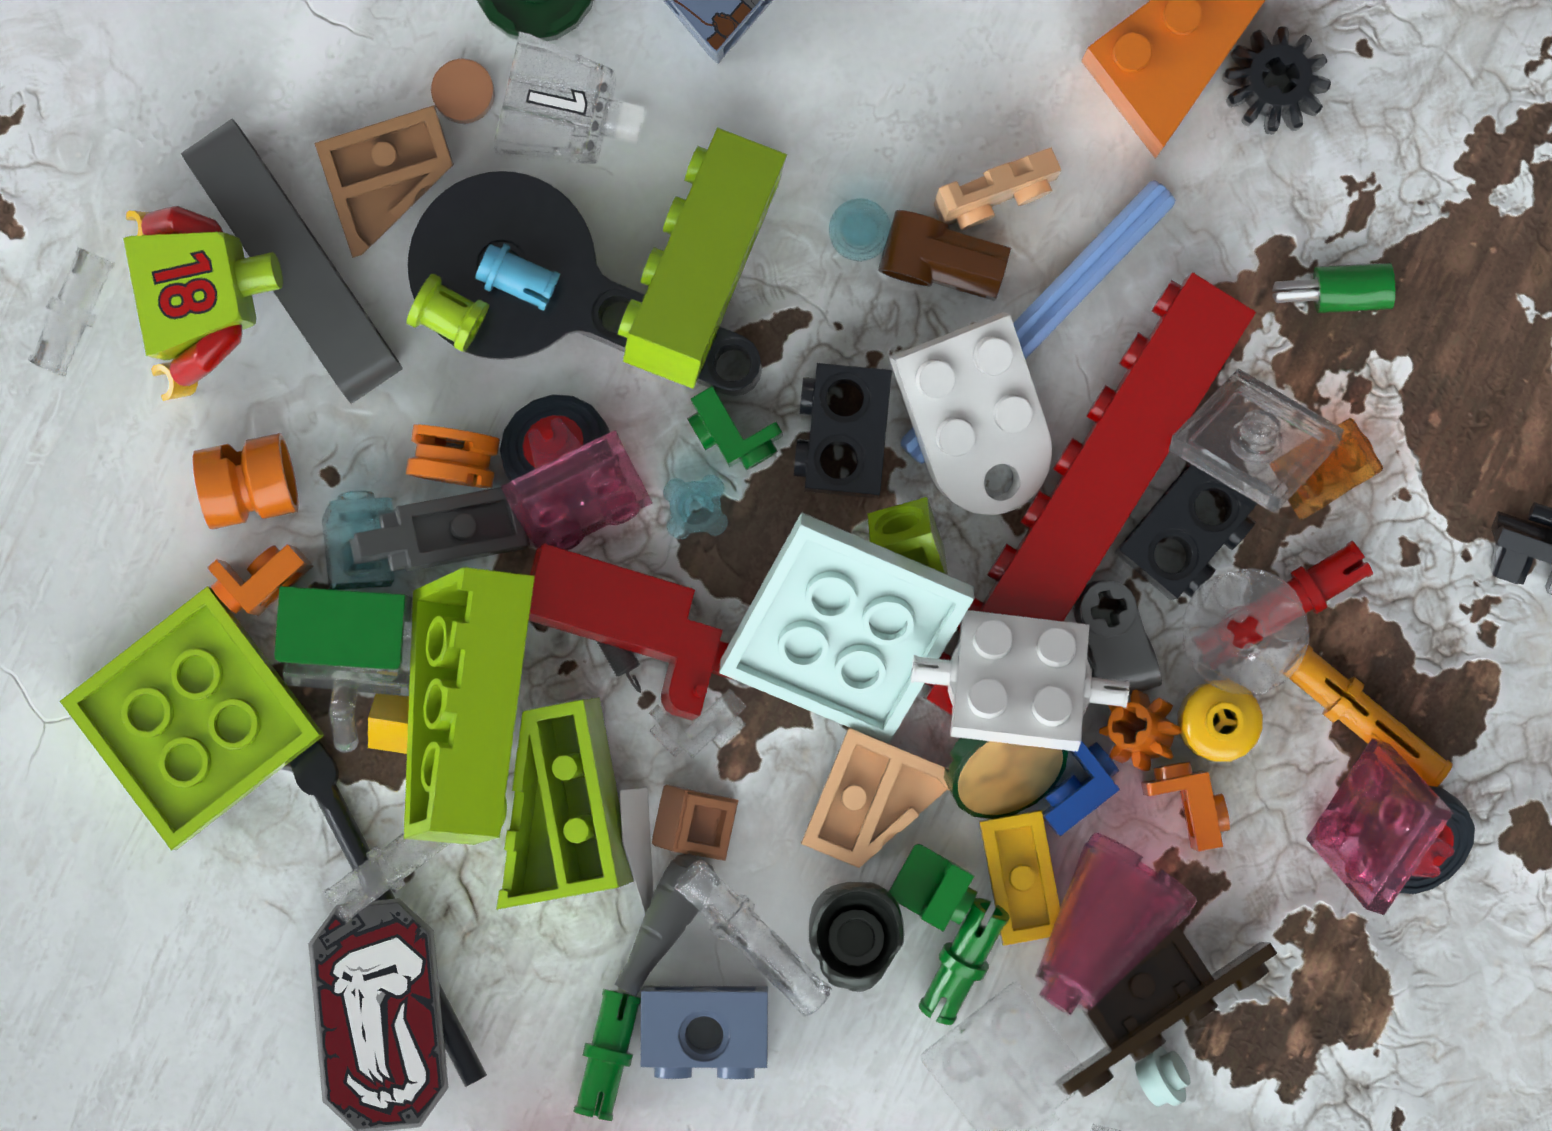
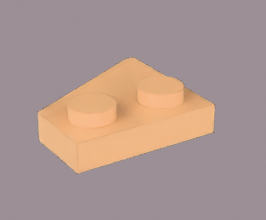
(870, 798)

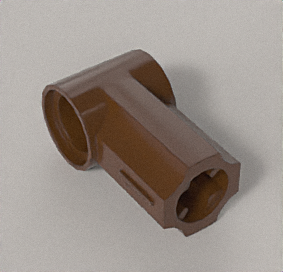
(926, 253)

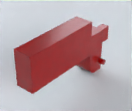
(631, 614)

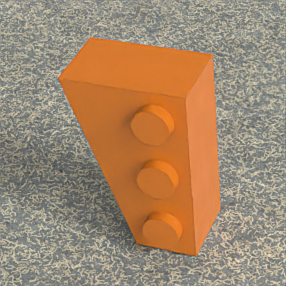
(1164, 59)

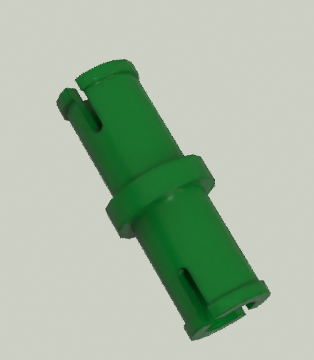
(963, 961)
(607, 1055)

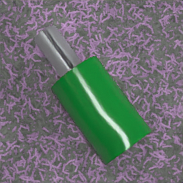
(1343, 288)

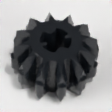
(1282, 60)

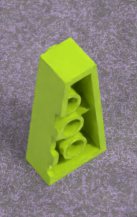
(463, 703)

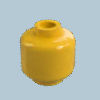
(1203, 737)

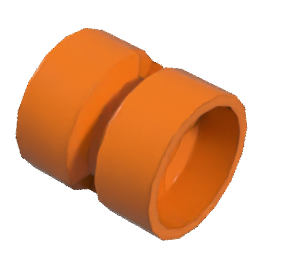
(245, 481)

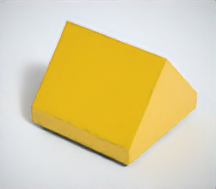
(388, 723)

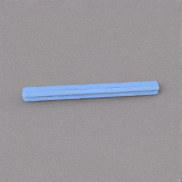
(1082, 276)

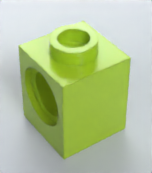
(909, 531)

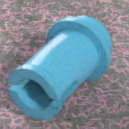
(516, 276)

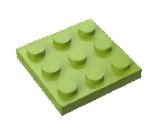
(191, 718)

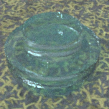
(859, 229)

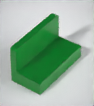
(341, 627)

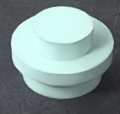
(1163, 1077)

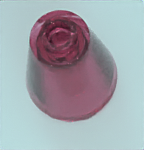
(1107, 924)

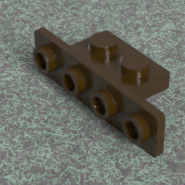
(1154, 996)

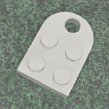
(975, 411)

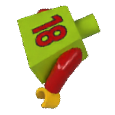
(193, 292)

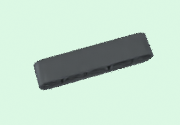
(312, 286)

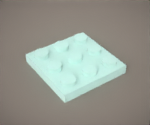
(843, 627)

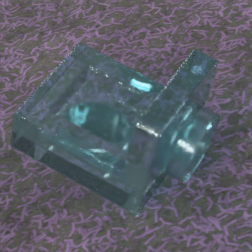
(342, 519)

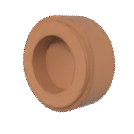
(462, 91)

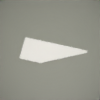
(637, 840)

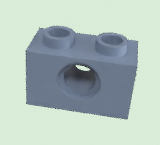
(738, 1010)

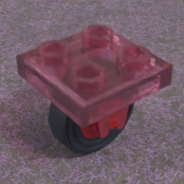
(567, 472)
(1391, 830)

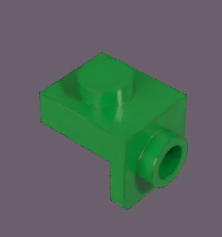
(716, 427)
(933, 888)

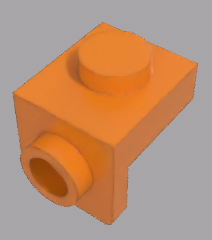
(1204, 812)

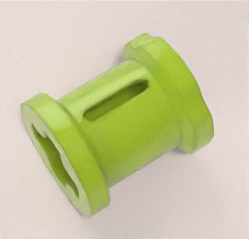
(447, 313)

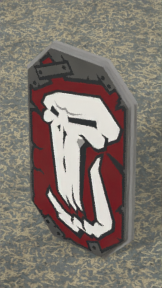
(378, 1017)

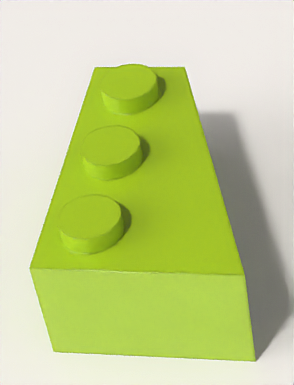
(564, 808)

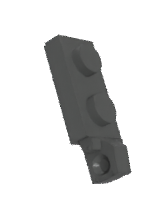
(442, 532)

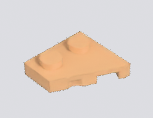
(1021, 179)

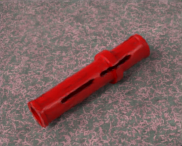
(1313, 587)

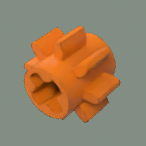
(1149, 743)

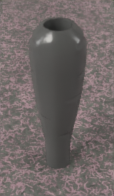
(660, 927)

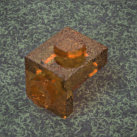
(1340, 472)

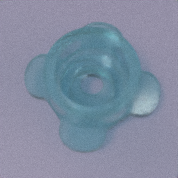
(682, 494)

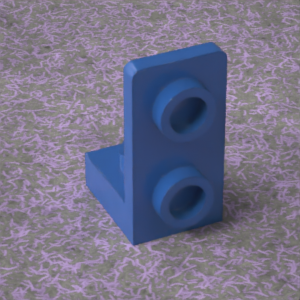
(1075, 800)

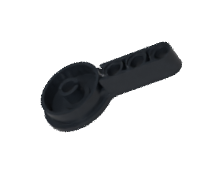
(551, 233)

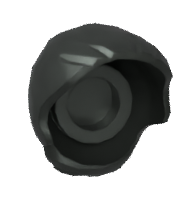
(855, 933)

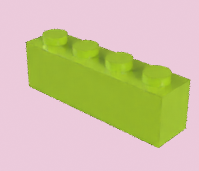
(703, 257)

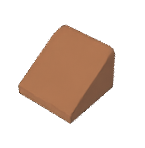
(694, 822)

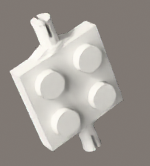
(1020, 680)

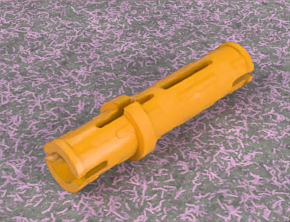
(1349, 704)

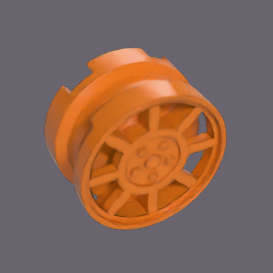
(452, 464)

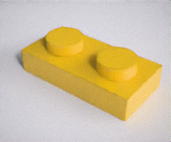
(1021, 875)

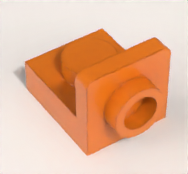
(268, 572)

